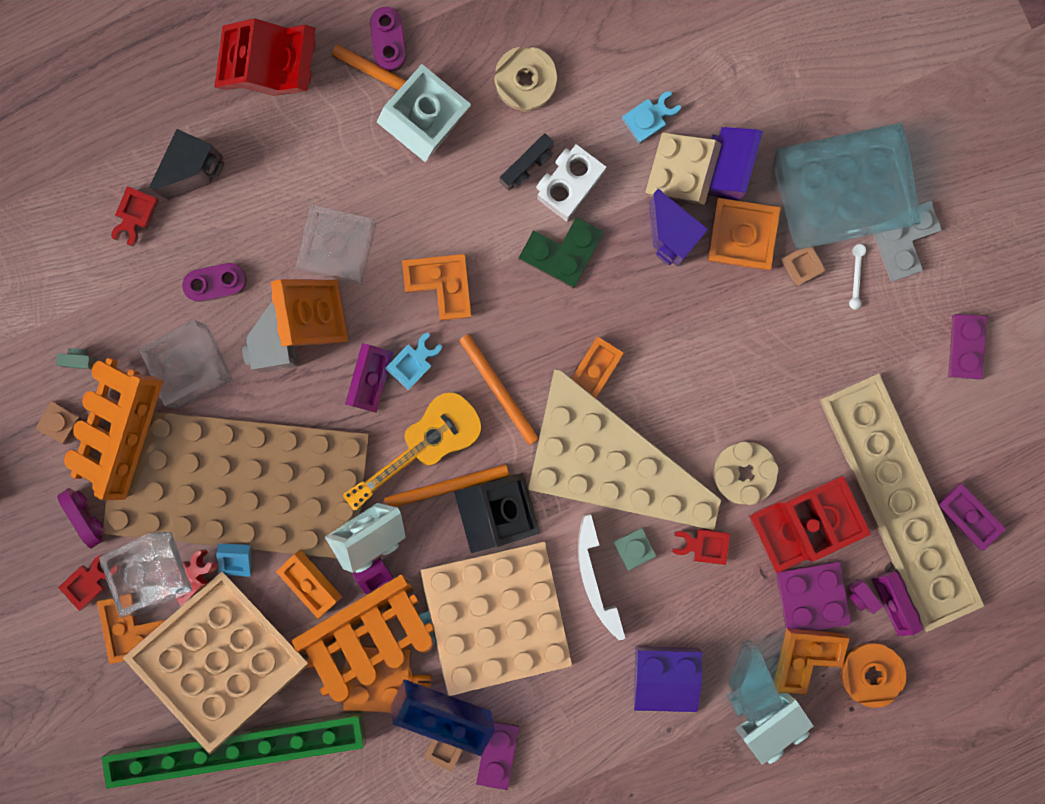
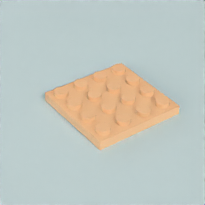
(496, 618)
(215, 662)

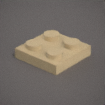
(684, 167)

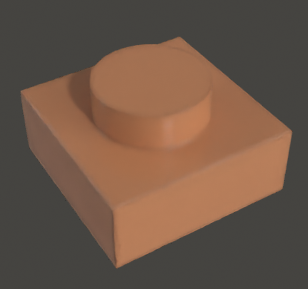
(803, 265)
(58, 422)
(442, 754)

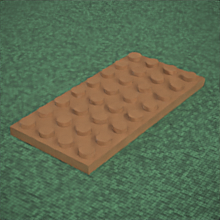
(241, 484)

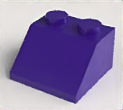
(734, 162)
(672, 229)
(667, 679)

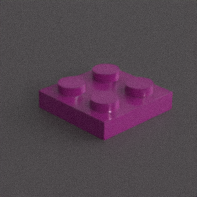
(813, 597)

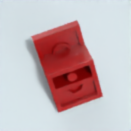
(265, 57)
(809, 524)

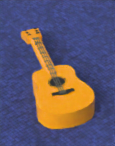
(445, 428)

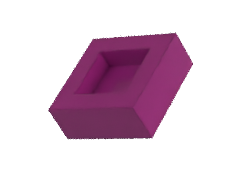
(374, 576)
(863, 597)

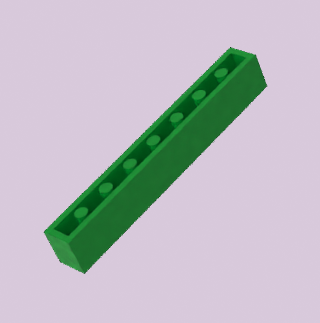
(240, 750)

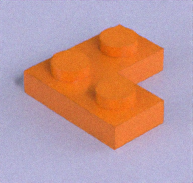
(446, 276)
(121, 633)
(803, 650)

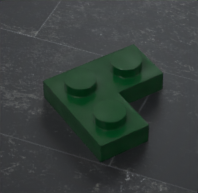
(566, 260)

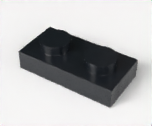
(537, 154)

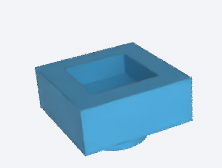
(234, 559)

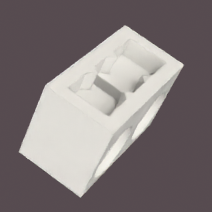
(576, 186)

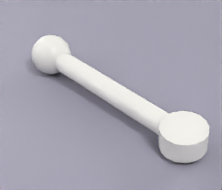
(858, 251)

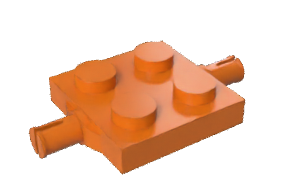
(381, 694)

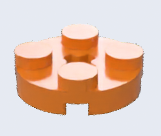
(886, 687)

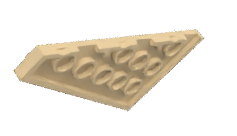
(603, 461)

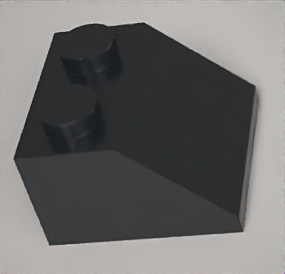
(186, 166)
(497, 513)

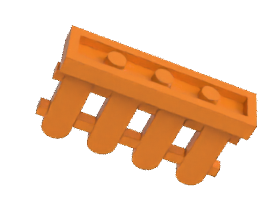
(127, 432)
(348, 640)

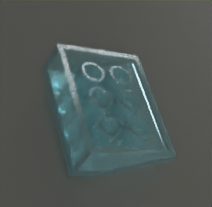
(847, 186)

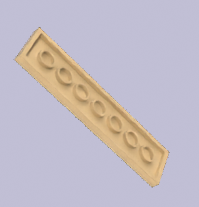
(901, 502)

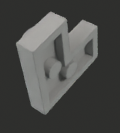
(897, 245)

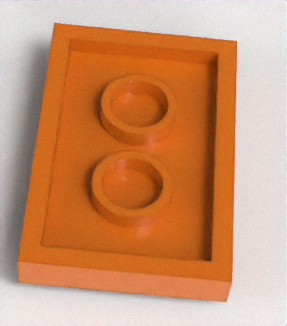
(308, 312)

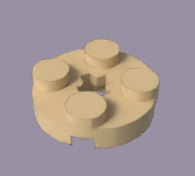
(525, 60)
(763, 471)

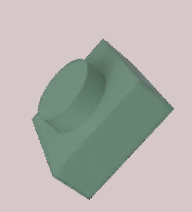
(75, 359)
(634, 548)

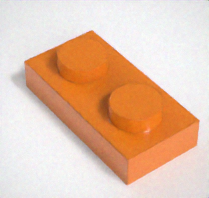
(597, 366)
(309, 584)

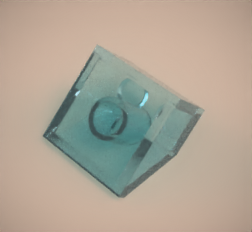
(752, 686)

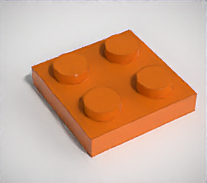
(743, 234)

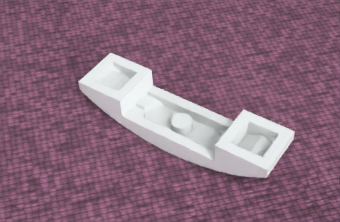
(608, 615)

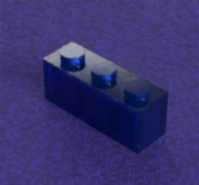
(442, 717)

